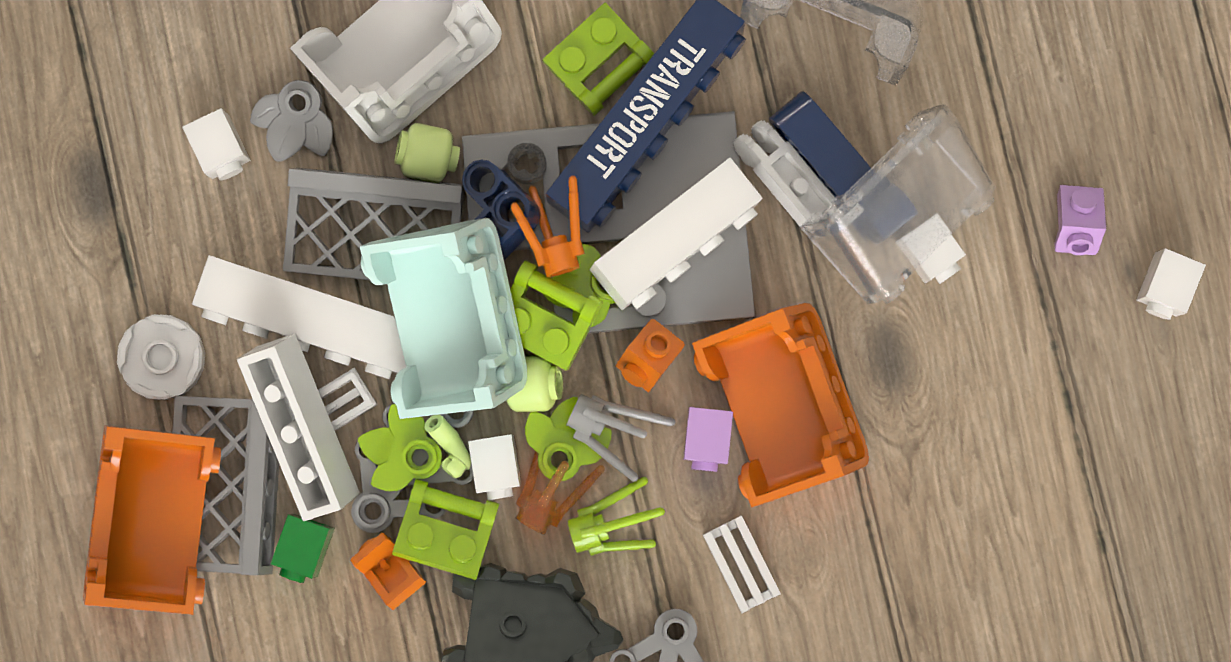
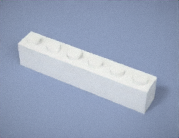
(289, 308)

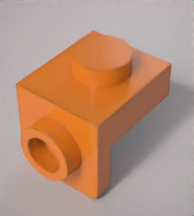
(649, 355)
(389, 575)

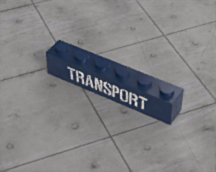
(648, 110)

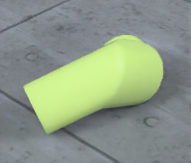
(451, 442)

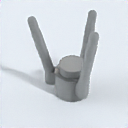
(591, 416)

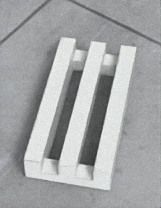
(361, 389)
(758, 597)

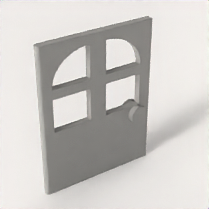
(715, 284)

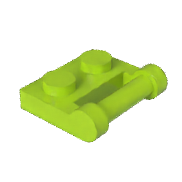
(589, 49)
(544, 330)
(442, 543)

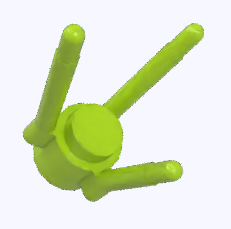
(591, 530)

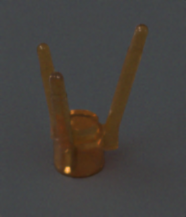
(539, 510)

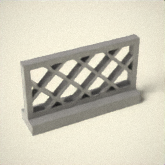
(364, 189)
(258, 491)

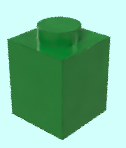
(302, 548)

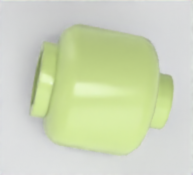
(426, 153)
(541, 389)

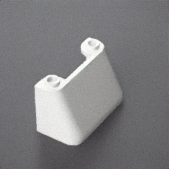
(398, 58)

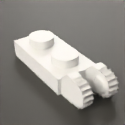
(783, 172)

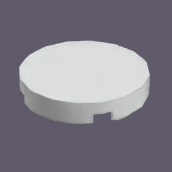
(161, 357)

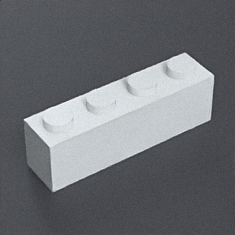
(676, 234)
(298, 427)

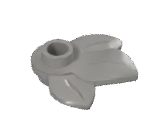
(293, 127)

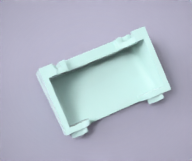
(450, 318)

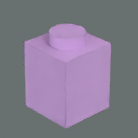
(707, 438)

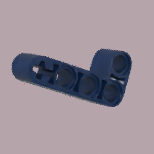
(819, 143)
(498, 202)

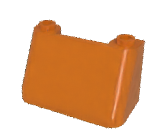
(785, 402)
(148, 520)

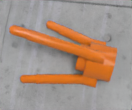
(556, 252)

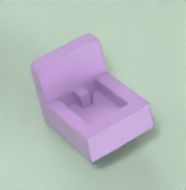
(1080, 220)

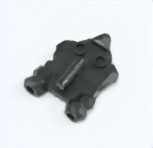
(530, 619)

